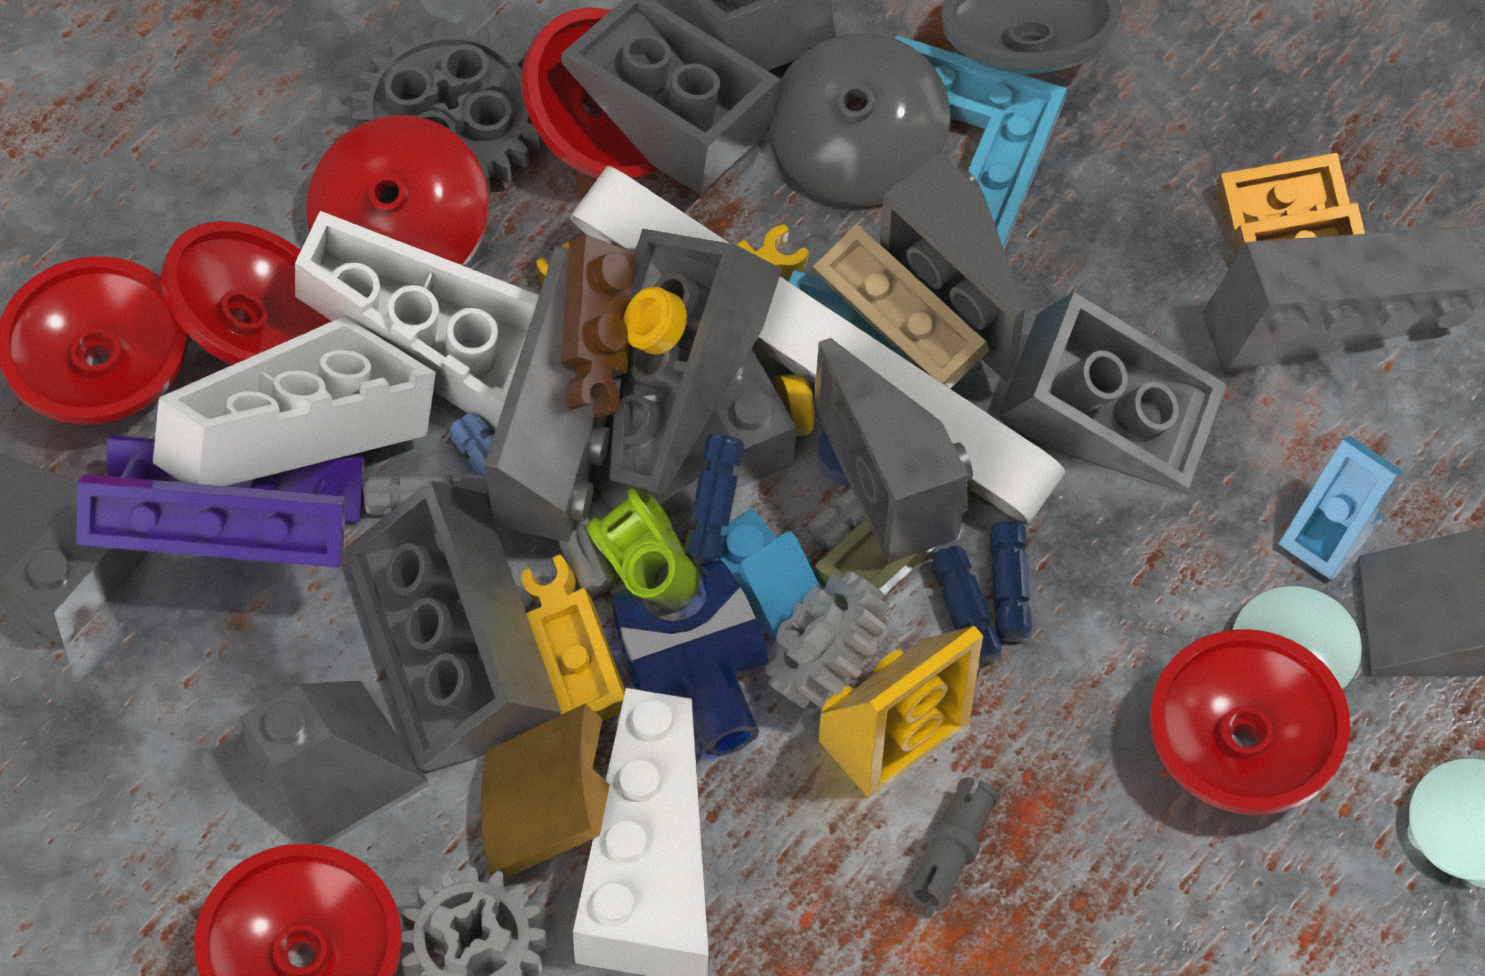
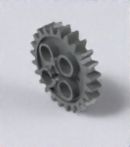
(432, 72)

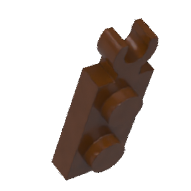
(594, 327)

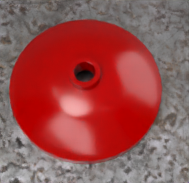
(557, 101)
(439, 181)
(235, 290)
(83, 314)
(1257, 689)
(297, 903)

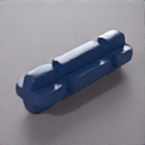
(714, 497)
(1011, 581)
(965, 599)

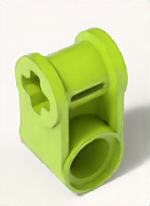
(641, 540)

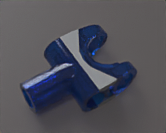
(698, 657)

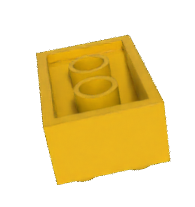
(902, 709)

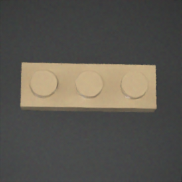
(900, 307)

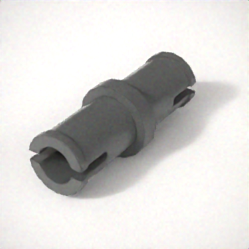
(952, 844)

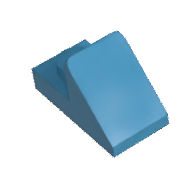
(1341, 508)
(767, 568)

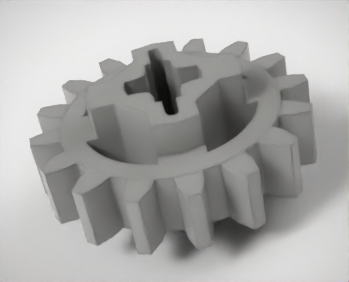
(827, 639)
(458, 916)

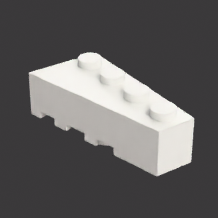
(422, 304)
(294, 407)
(645, 870)

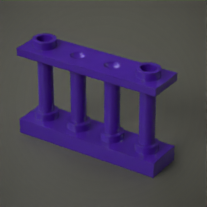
(271, 518)

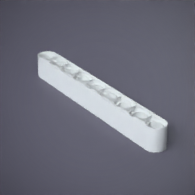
(1004, 464)

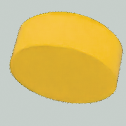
(655, 320)
(798, 401)

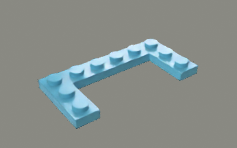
(1017, 125)

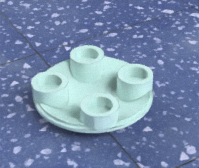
(1310, 621)
(1450, 819)

